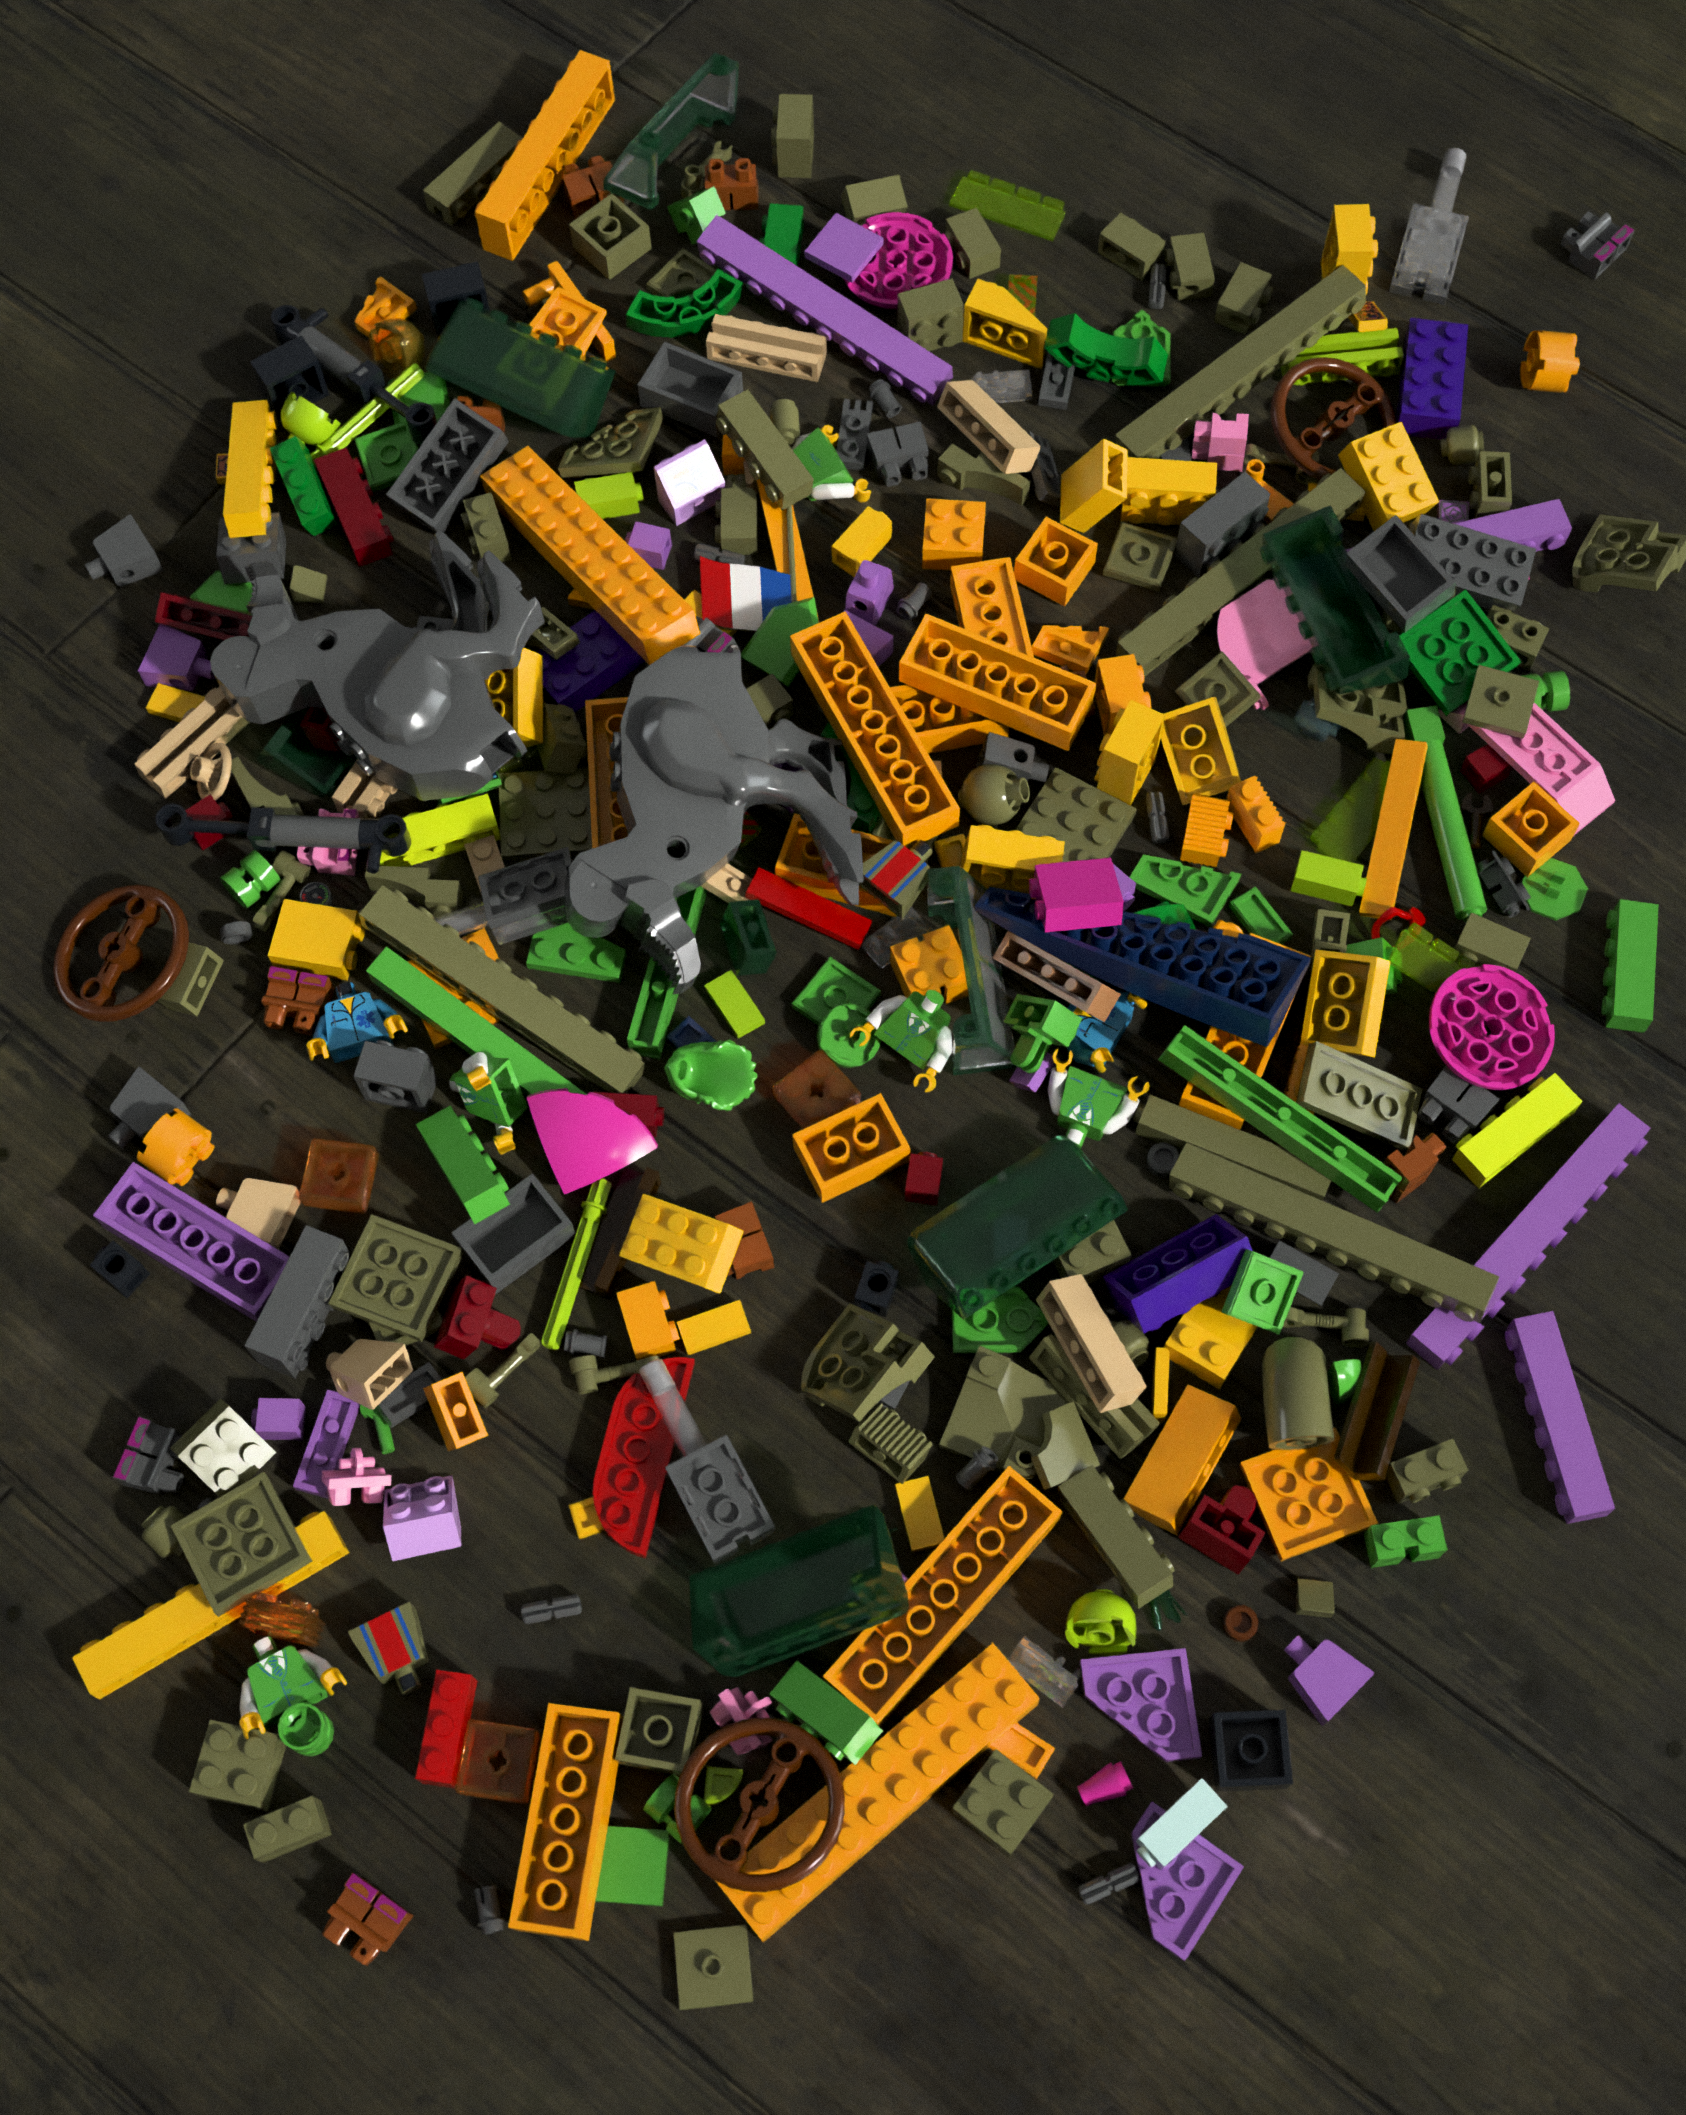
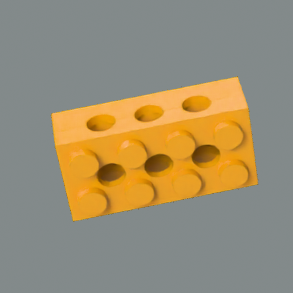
(990, 602)

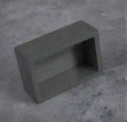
(688, 387)
(1221, 524)
(1400, 573)
(515, 1236)

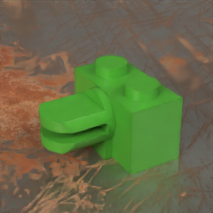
(1040, 1026)

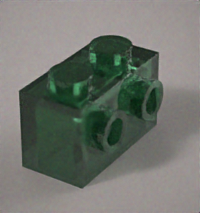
(748, 937)

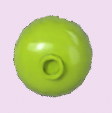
(306, 421)
(1102, 1623)

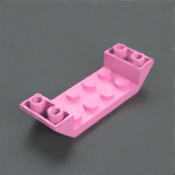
(1551, 761)

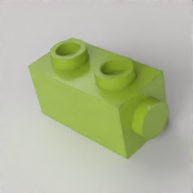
(611, 494)
(1328, 878)

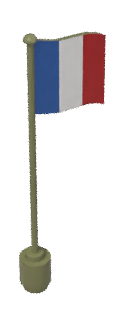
(743, 595)

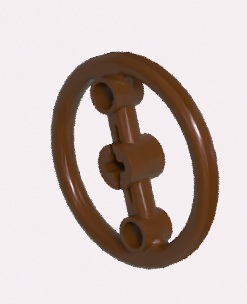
(1366, 395)
(120, 953)
(749, 1821)

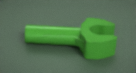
(382, 1428)

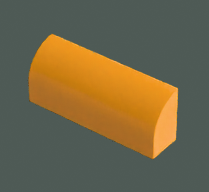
(1182, 1459)

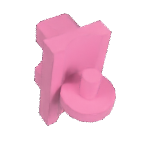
(369, 1479)
(740, 1707)

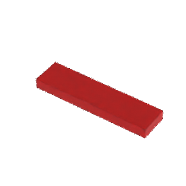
(808, 908)

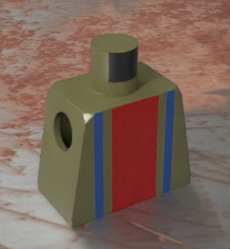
(897, 875)
(393, 1646)

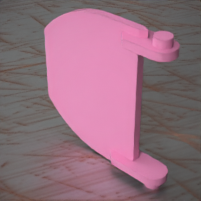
(1260, 635)

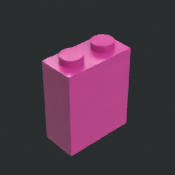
(1077, 895)

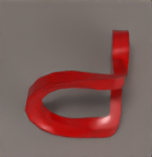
(1412, 915)

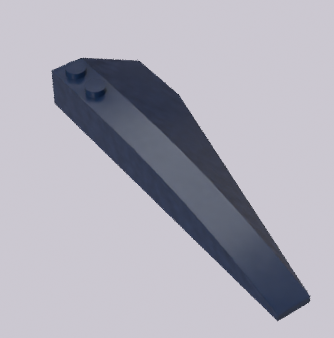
(1208, 976)

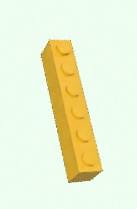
(249, 469)

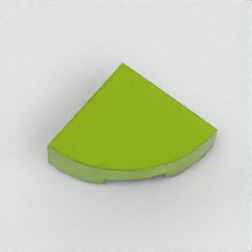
(721, 1783)

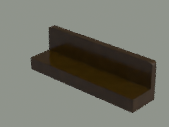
(604, 1262)
(1376, 1413)

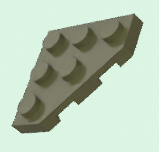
(616, 448)

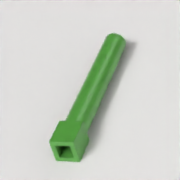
(1445, 814)

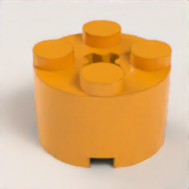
(1549, 361)
(175, 1147)

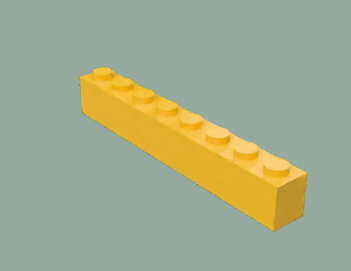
(188, 1618)

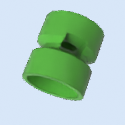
(1552, 691)
(261, 877)
(306, 1729)
(662, 1803)

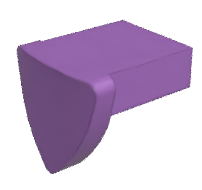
(1032, 1081)

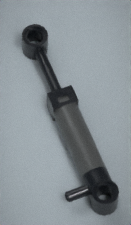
(362, 378)
(270, 830)

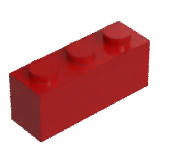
(446, 1728)

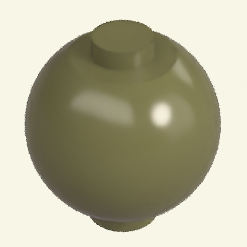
(992, 794)

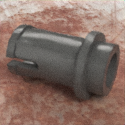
(881, 393)
(910, 605)
(585, 1343)
(982, 1462)
(489, 1910)

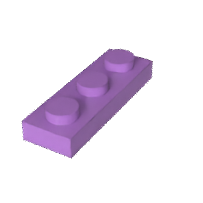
(326, 1442)

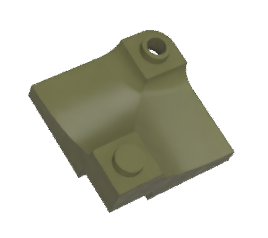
(1627, 555)
(1370, 713)
(861, 1363)
(1001, 1410)

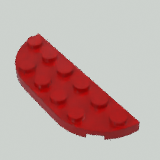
(634, 1461)

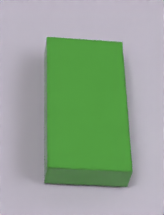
(1259, 916)

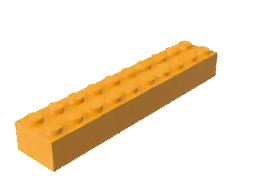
(590, 555)
(888, 1784)

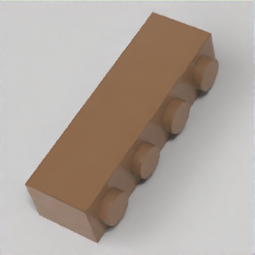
(1056, 976)

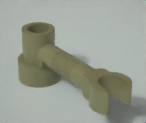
(694, 174)
(1255, 452)
(290, 871)
(1352, 1325)
(588, 1374)
(484, 1387)

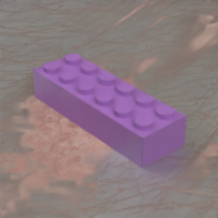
(192, 1240)

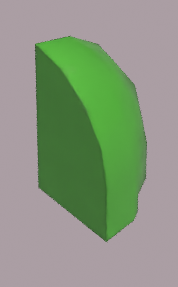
(1343, 1380)

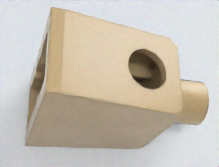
(261, 1208)
(369, 1370)

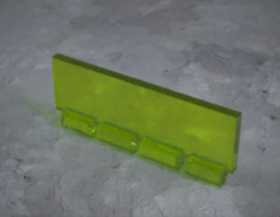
(1005, 207)
(1354, 818)
(1426, 963)

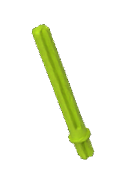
(368, 413)
(576, 1262)

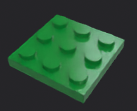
(1451, 646)

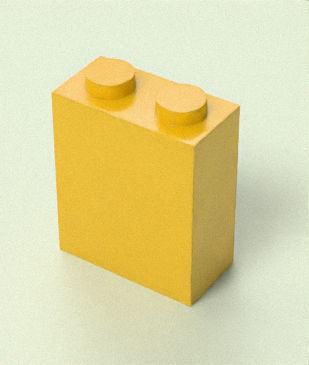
(1093, 486)
(316, 939)

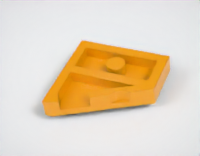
(384, 304)
(1069, 646)

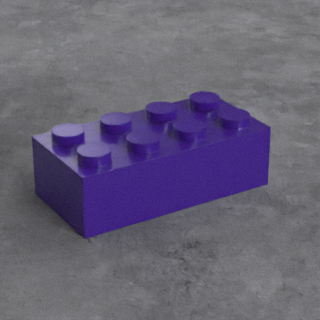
(1432, 377)
(590, 666)
(1177, 1273)

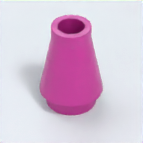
(1106, 1784)

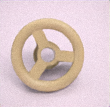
(207, 771)

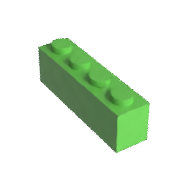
(1631, 966)
(463, 1164)

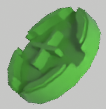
(835, 1039)

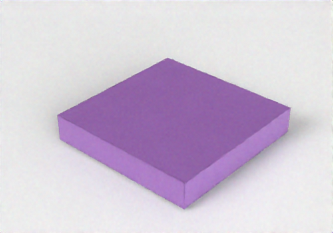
(843, 247)

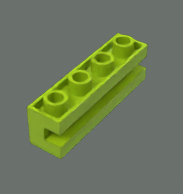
(1371, 351)

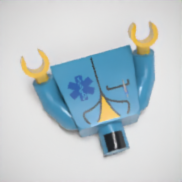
(351, 1023)
(1096, 1038)

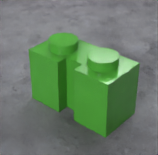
(1391, 1541)

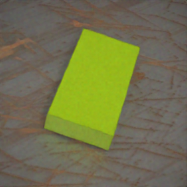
(734, 1004)

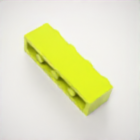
(445, 830)
(1516, 1130)

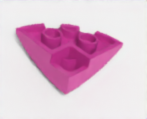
(586, 1136)

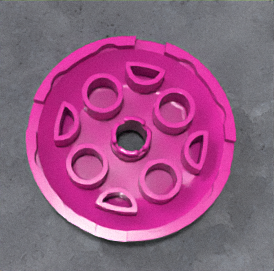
(912, 246)
(1509, 1008)

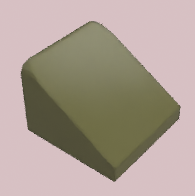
(307, 585)
(1314, 1598)

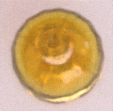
(397, 345)

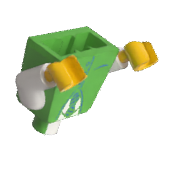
(822, 461)
(915, 1030)
(491, 1093)
(1089, 1103)
(281, 1681)

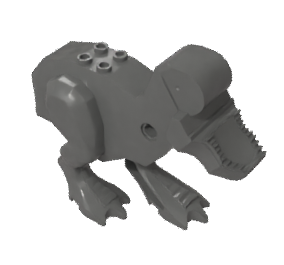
(394, 693)
(683, 778)

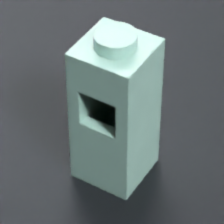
(1179, 1825)

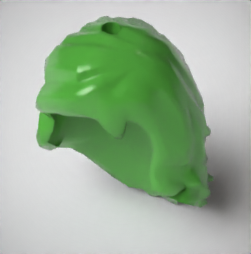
(712, 1073)

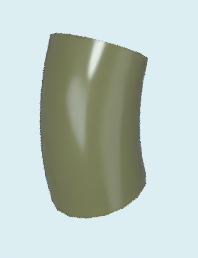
(1296, 1395)

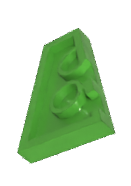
(1199, 889)
(573, 954)

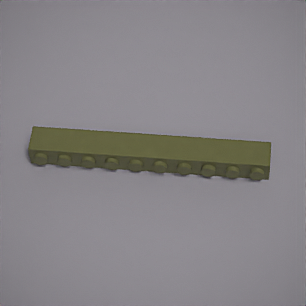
(1244, 365)
(1226, 580)
(501, 992)
(1333, 1233)

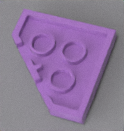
(1148, 1698)
(1185, 1891)

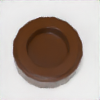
(1240, 1623)

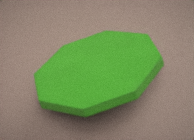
(1555, 890)

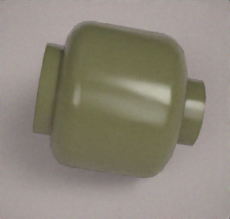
(1462, 444)
(1133, 1340)
(158, 1531)

